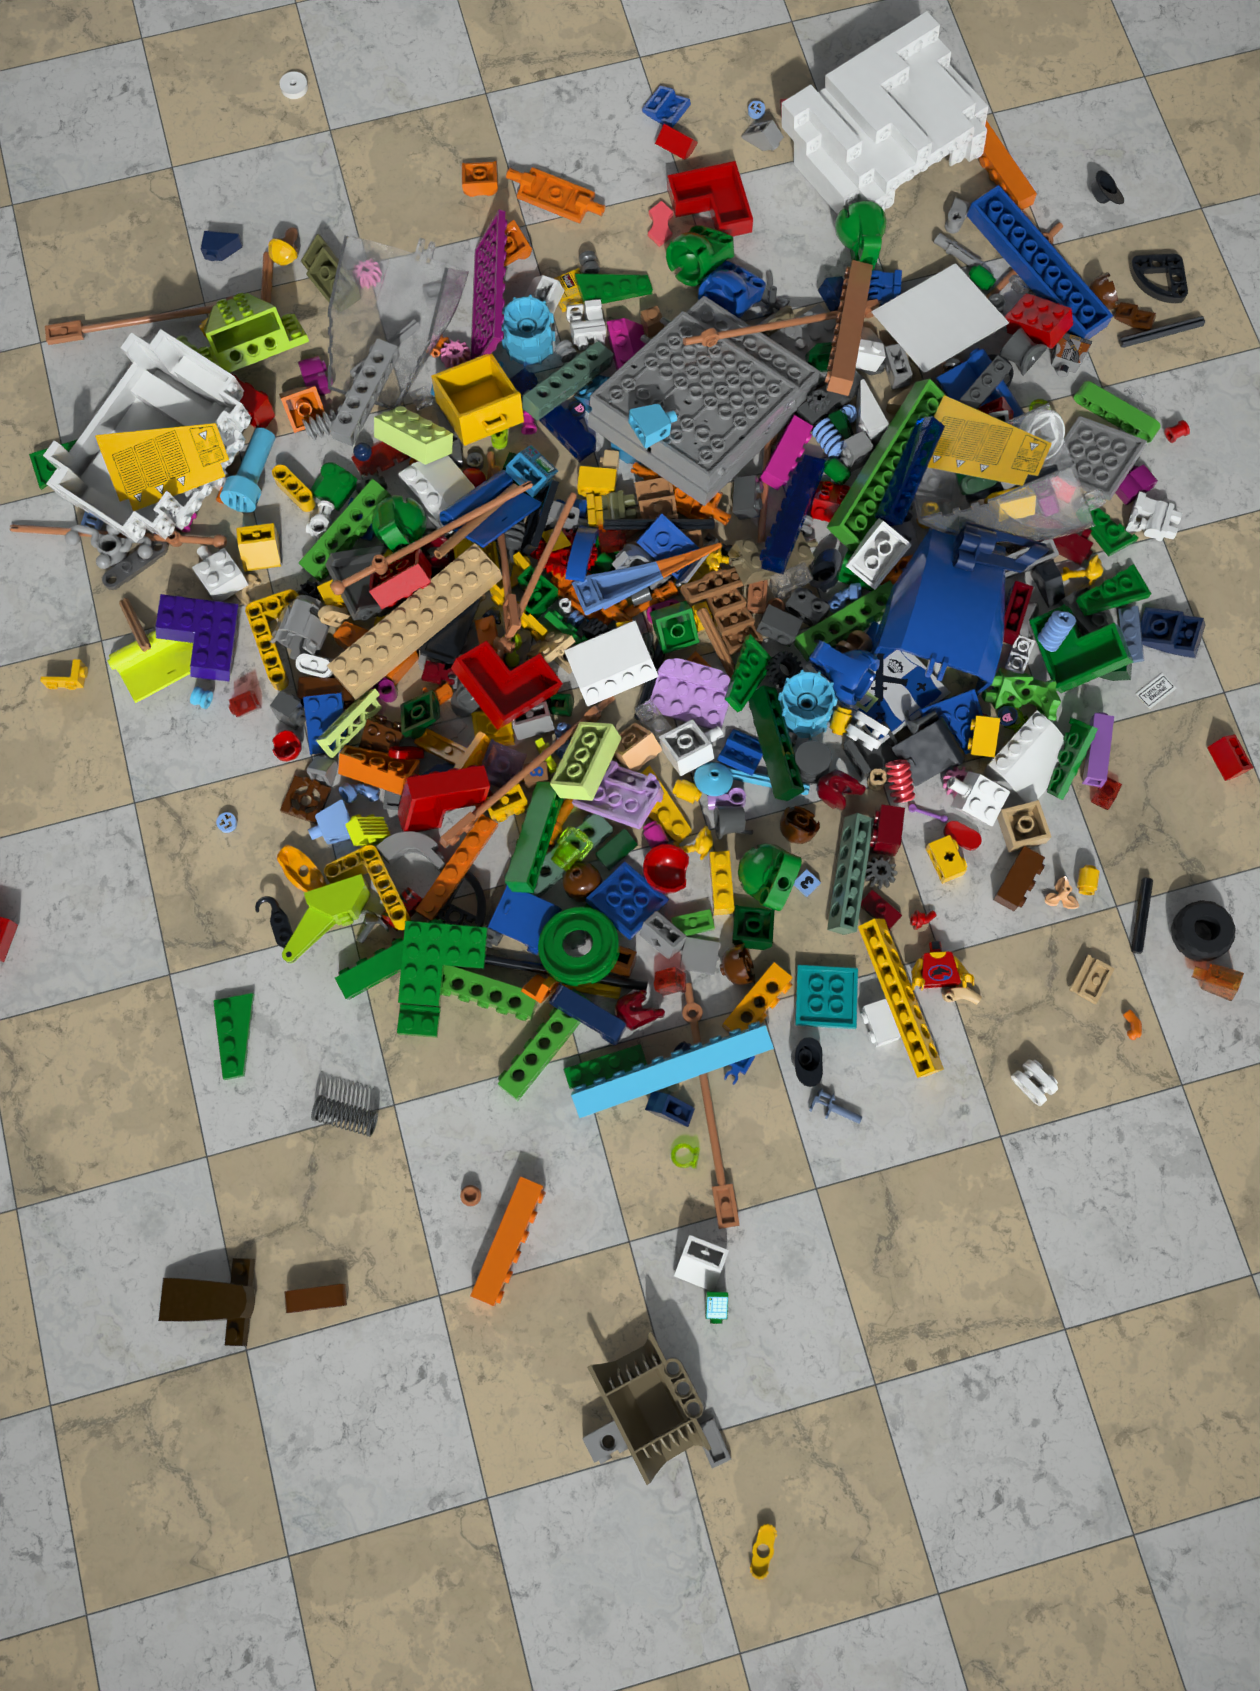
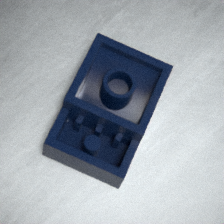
(1172, 631)

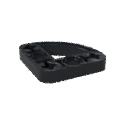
(1170, 269)
(481, 905)

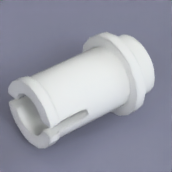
(565, 607)

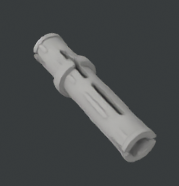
(952, 248)

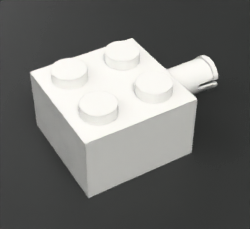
(219, 574)
(688, 746)
(978, 797)

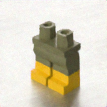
(610, 507)

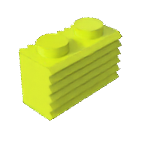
(367, 830)

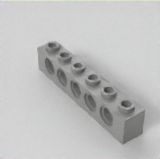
(348, 432)

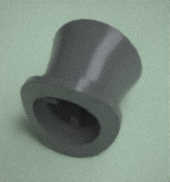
(1022, 350)
(813, 761)

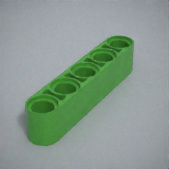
(1116, 411)

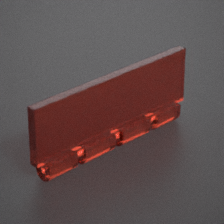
(381, 457)

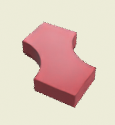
(660, 216)

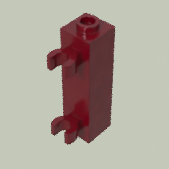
(1075, 546)

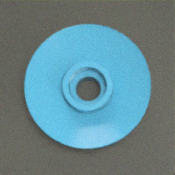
(713, 785)

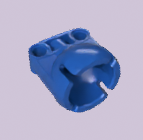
(732, 288)
(846, 670)

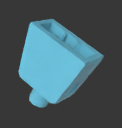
(651, 423)

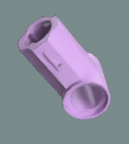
(726, 799)

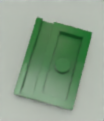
(418, 1020)

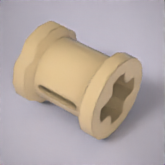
(879, 784)

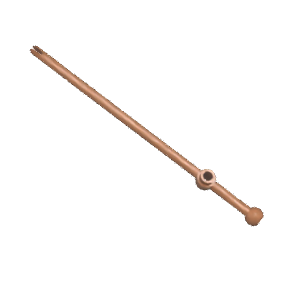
(175, 539)
(380, 563)
(504, 643)

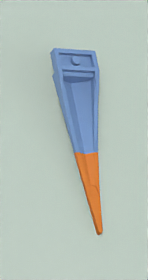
(611, 587)

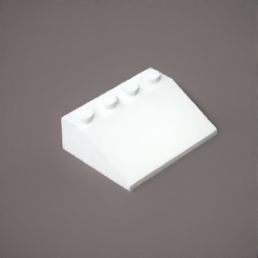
(435, 486)
(611, 663)
(1028, 759)

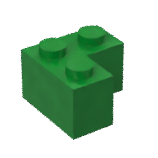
(543, 595)

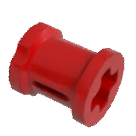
(1177, 431)

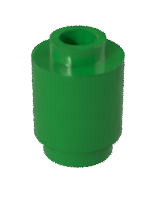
(982, 277)
(837, 471)

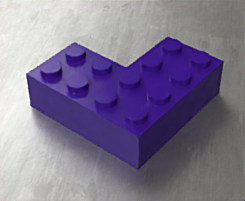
(205, 624)

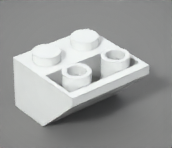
(546, 290)
(701, 1263)

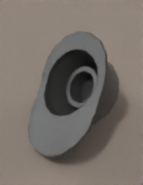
(462, 702)

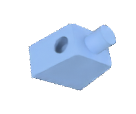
(332, 824)

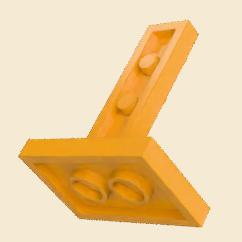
(453, 752)

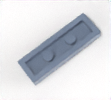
(1131, 630)

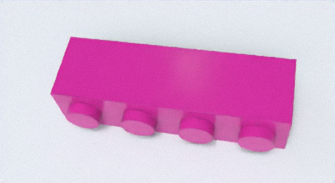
(786, 452)

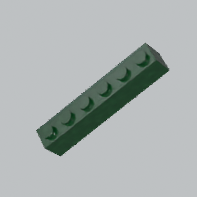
(775, 744)

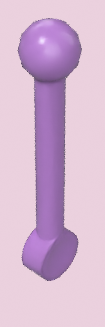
(912, 808)

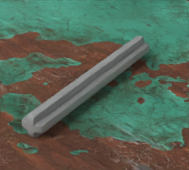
(396, 339)

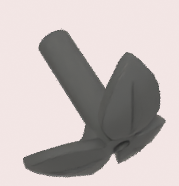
(769, 298)
(914, 725)
(370, 920)

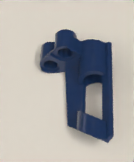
(977, 542)

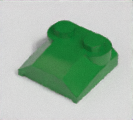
(334, 485)

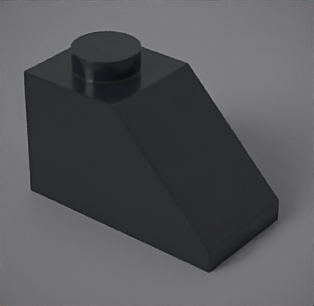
(1049, 583)

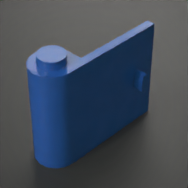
(524, 919)

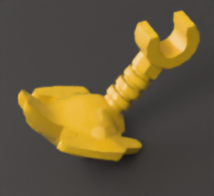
(715, 559)
(1092, 572)
(702, 845)

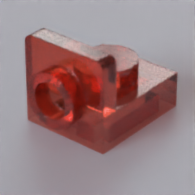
(1107, 794)

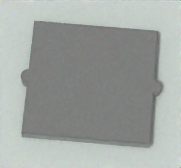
(699, 955)

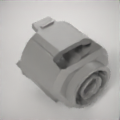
(301, 627)

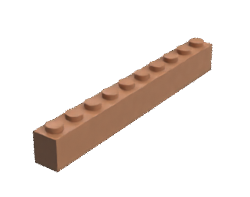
(848, 328)

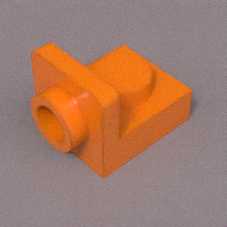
(442, 692)

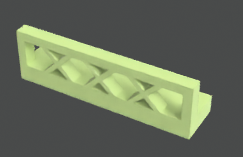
(346, 720)

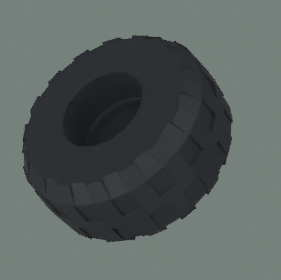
(1215, 918)

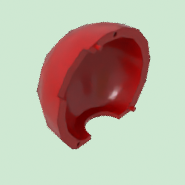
(666, 868)

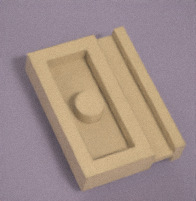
(1091, 979)

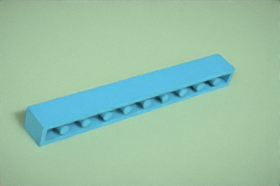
(671, 1070)

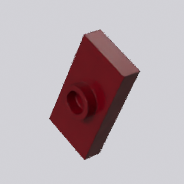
(880, 909)

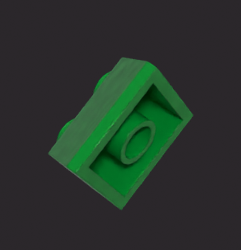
(675, 627)

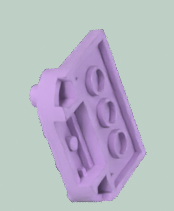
(691, 692)
(624, 796)

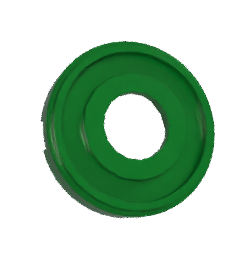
(582, 969)

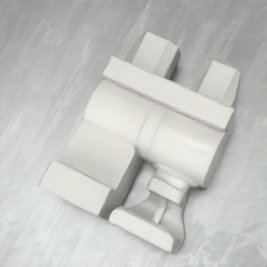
(590, 330)
(1155, 518)

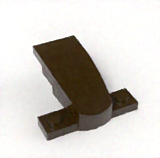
(213, 1301)

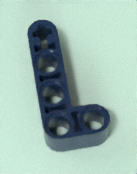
(589, 1014)

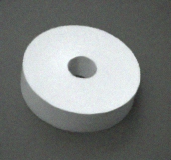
(300, 85)

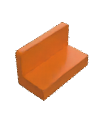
(540, 988)

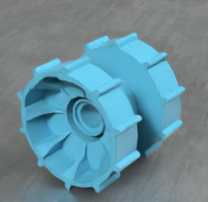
(532, 316)
(809, 689)

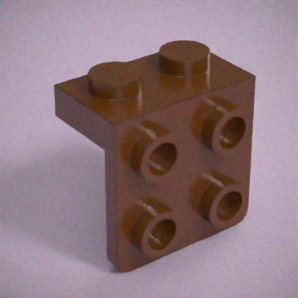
(381, 734)

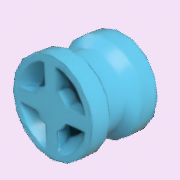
(201, 697)

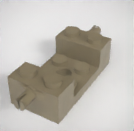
(747, 562)

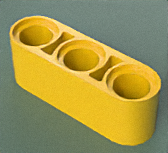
(288, 482)

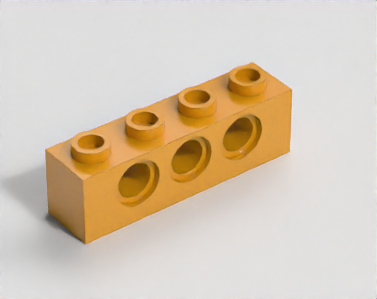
(774, 975)

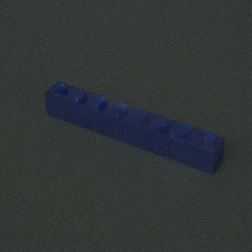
(793, 514)

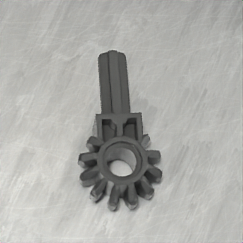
(513, 540)

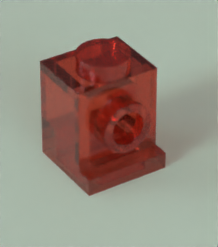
(611, 540)
(236, 704)
(670, 981)

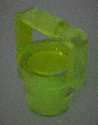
(566, 853)

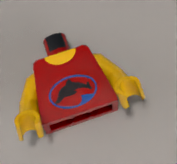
(939, 970)

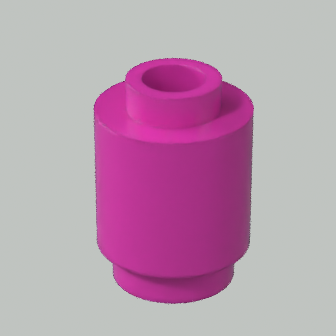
(655, 834)

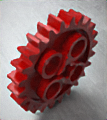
(559, 558)

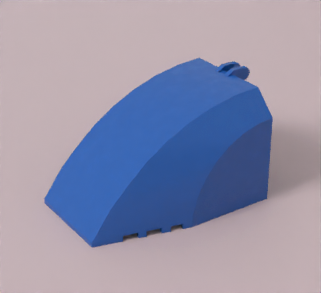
(946, 612)

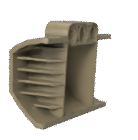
(649, 1406)

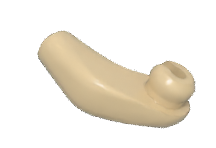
(959, 992)

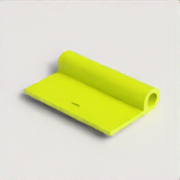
(154, 669)

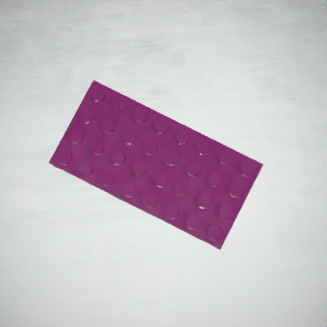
(489, 288)

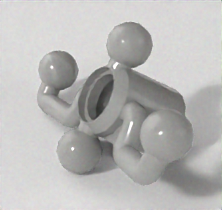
(106, 542)

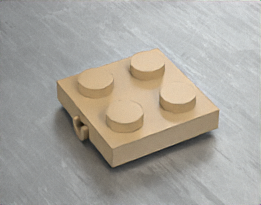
(551, 645)

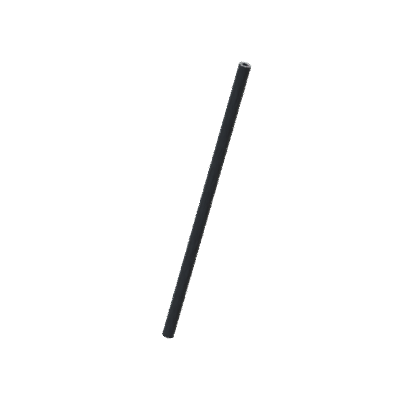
(539, 968)

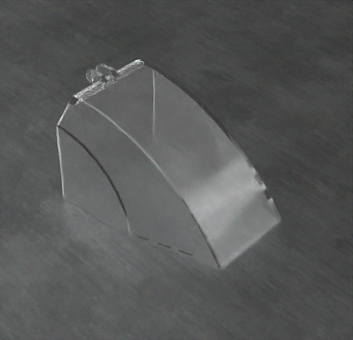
(379, 294)
(1035, 511)

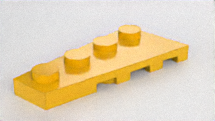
(527, 621)
(668, 815)

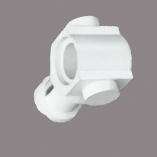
(320, 520)

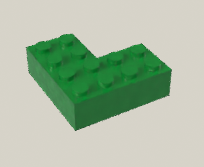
(1083, 657)
(426, 952)

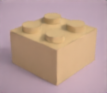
(1024, 826)

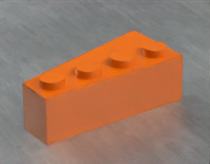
(350, 633)
(376, 768)

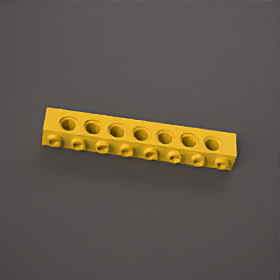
(900, 998)

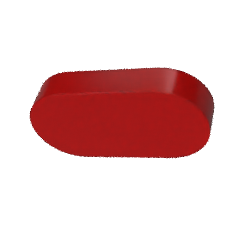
(406, 752)
(963, 835)

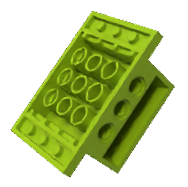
(248, 332)

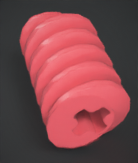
(901, 779)

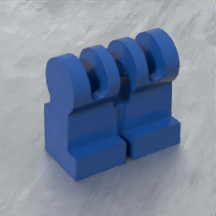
(885, 286)

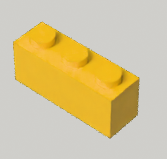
(721, 883)

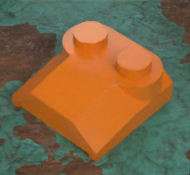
(479, 178)
(516, 245)

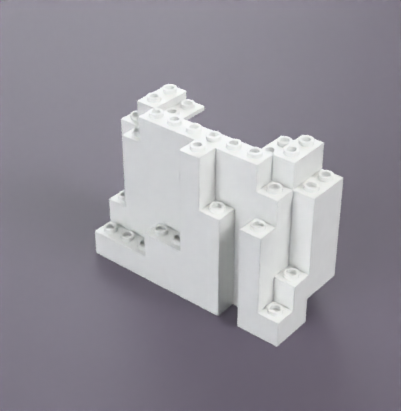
(885, 118)
(160, 390)

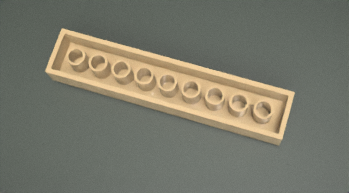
(415, 621)

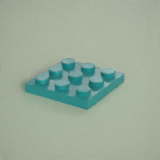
(826, 997)

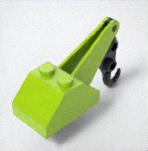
(328, 905)

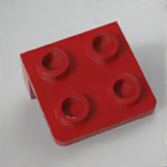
(827, 500)

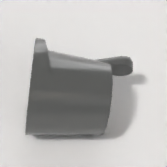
(729, 820)

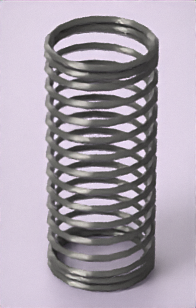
(321, 1109)

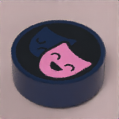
(577, 409)
(1008, 716)

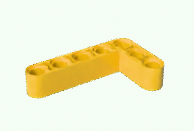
(262, 638)
(364, 864)

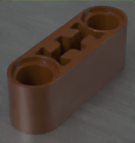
(315, 1298)

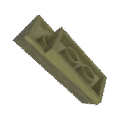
(321, 266)

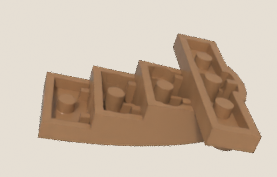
(657, 497)
(725, 605)

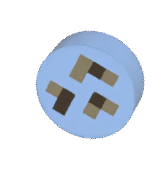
(756, 109)
(226, 822)

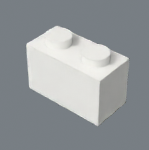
(880, 1023)

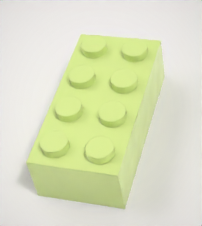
(413, 435)
(585, 761)

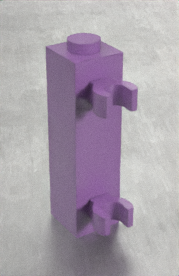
(1099, 751)

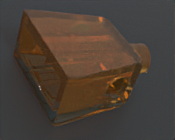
(1219, 980)

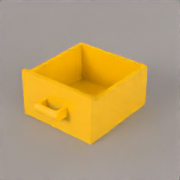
(477, 398)

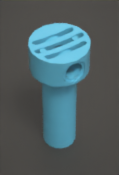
(241, 490)

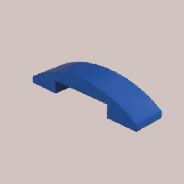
(580, 553)

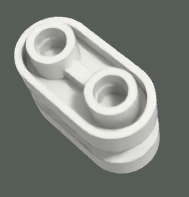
(314, 665)
(855, 732)
(1034, 1070)

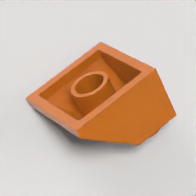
(301, 404)

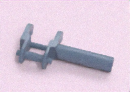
(835, 1108)

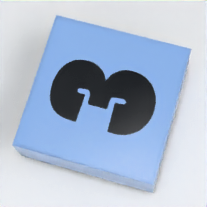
(806, 883)

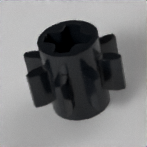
(310, 587)

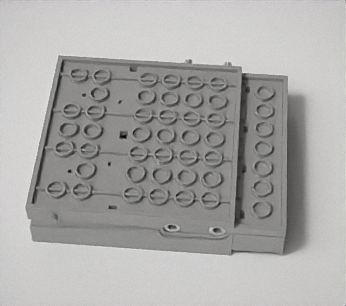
(724, 399)

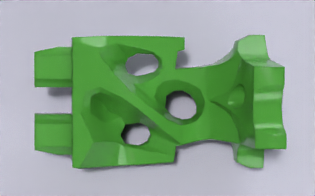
(1010, 683)

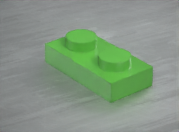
(694, 922)

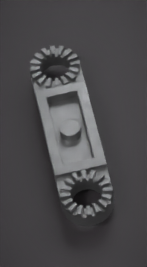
(132, 566)

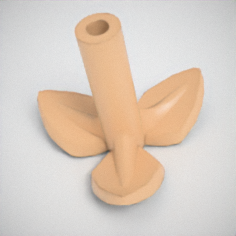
(1063, 889)

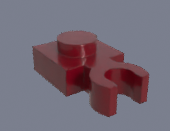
(436, 672)

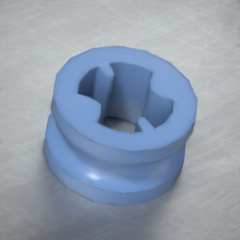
(576, 619)

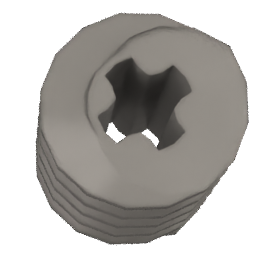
(319, 425)

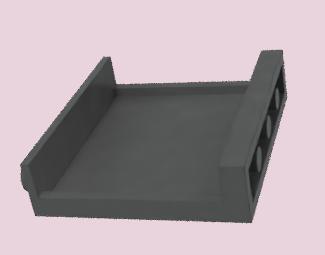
(357, 595)

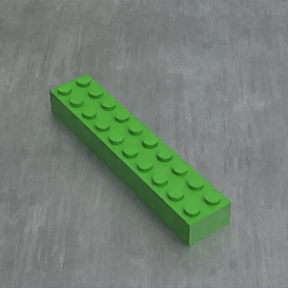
(863, 499)

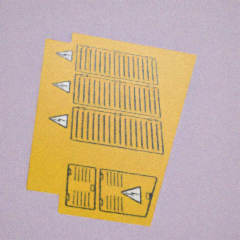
(985, 445)
(162, 460)

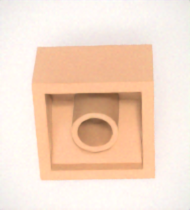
(636, 747)

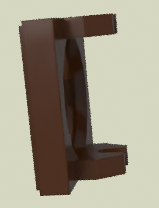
(298, 782)

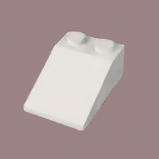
(870, 352)
(869, 415)
(877, 553)

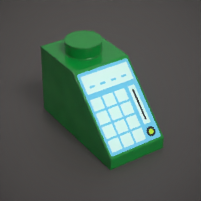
(716, 1307)

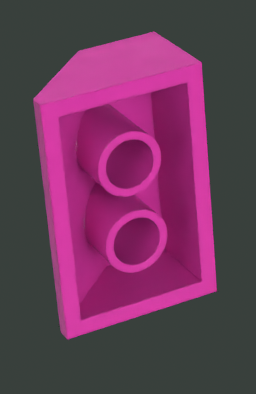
(624, 340)

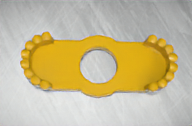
(760, 1565)

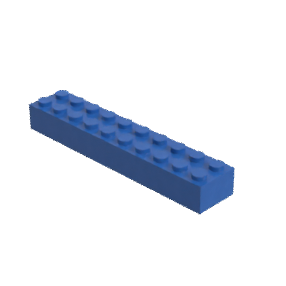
(1037, 261)

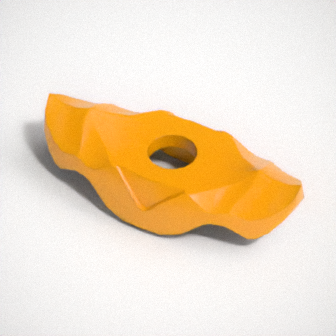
(291, 861)

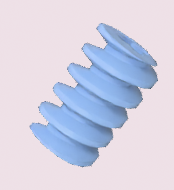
(827, 438)
(1056, 630)

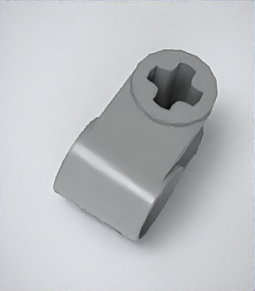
(957, 215)

